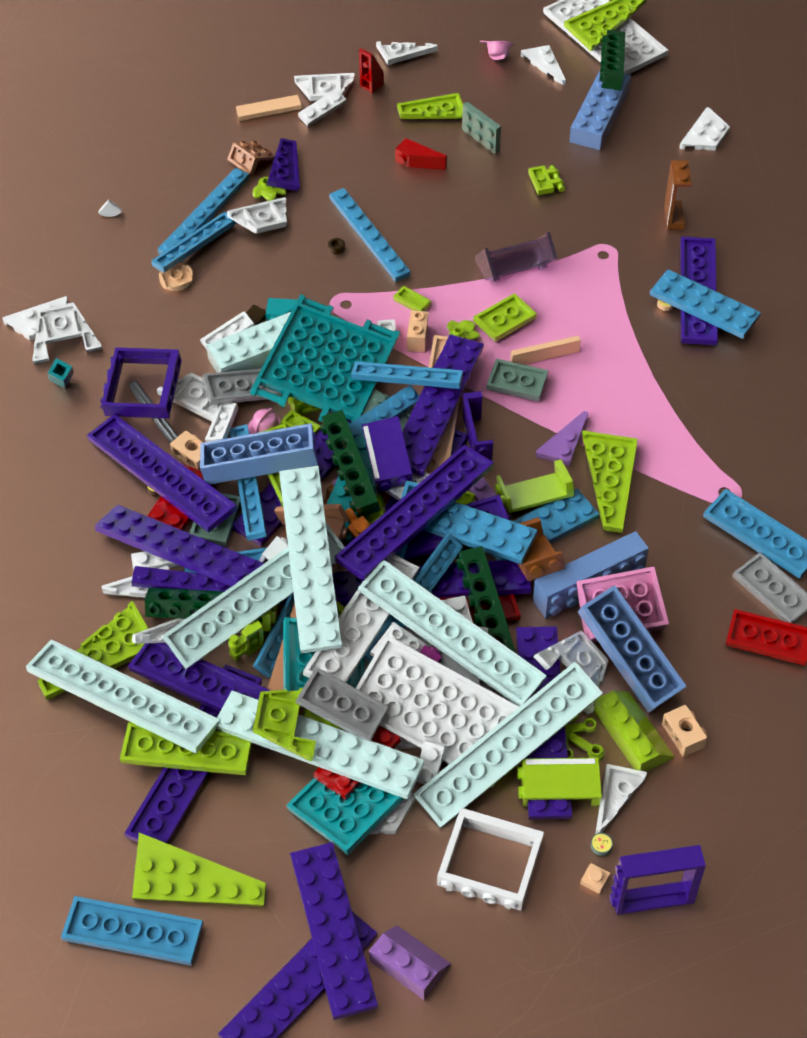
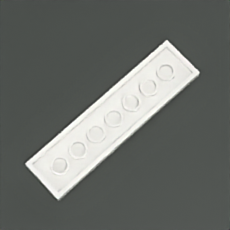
(358, 629)

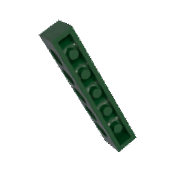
(612, 60)
(337, 423)
(477, 559)
(177, 602)

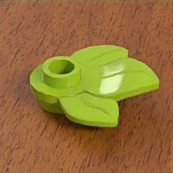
(267, 192)
(463, 329)

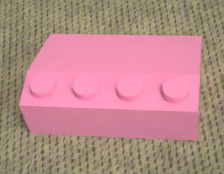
(640, 591)

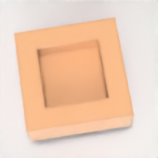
(595, 878)

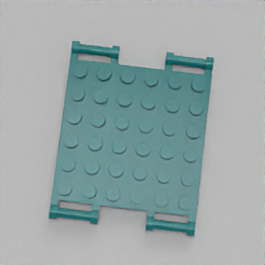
(317, 358)

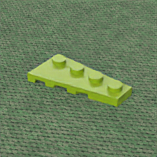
(438, 107)

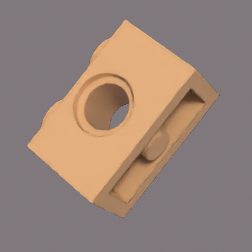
(417, 331)
(187, 449)
(685, 741)

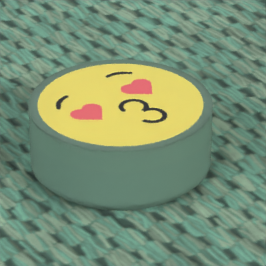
(601, 844)

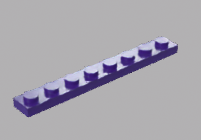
(171, 579)

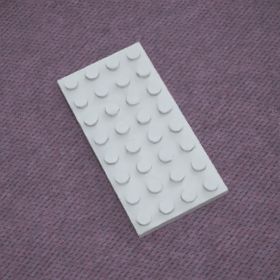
(640, 46)
(430, 700)

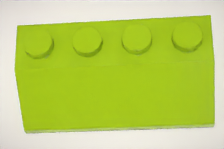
(632, 730)

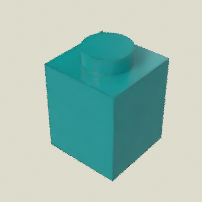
(60, 373)

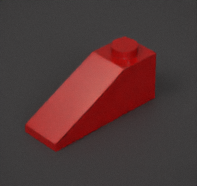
(370, 72)
(419, 156)

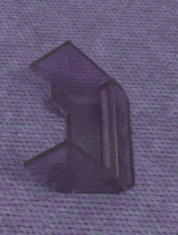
(516, 258)

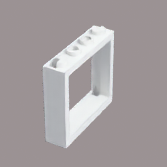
(497, 828)

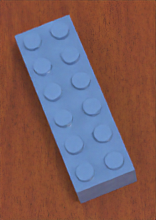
(598, 113)
(258, 454)
(559, 589)
(631, 648)

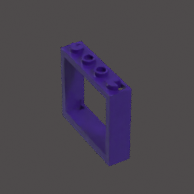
(141, 356)
(685, 859)

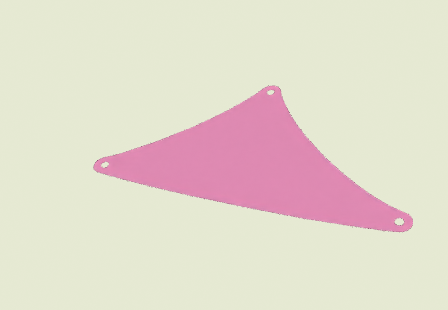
(605, 378)

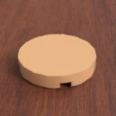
(177, 277)

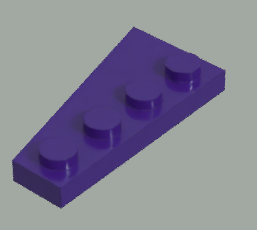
(285, 166)

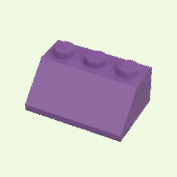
(408, 961)

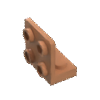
(247, 154)

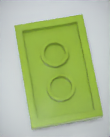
(505, 317)

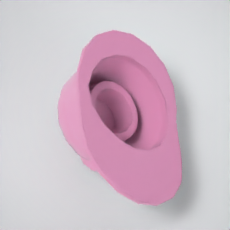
(498, 49)
(263, 420)

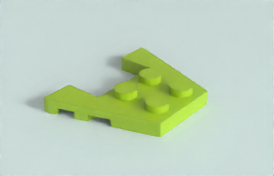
(277, 722)

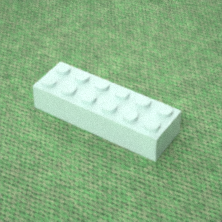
(245, 348)

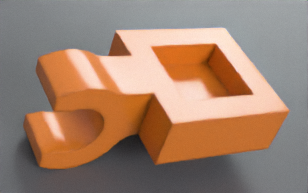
(357, 525)

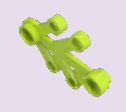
(570, 731)

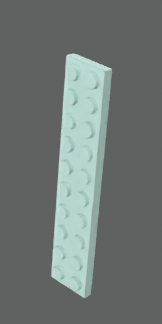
(310, 560)
(237, 607)
(452, 633)
(123, 696)
(507, 744)
(334, 748)

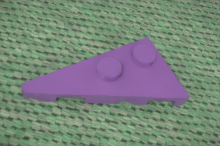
(565, 442)

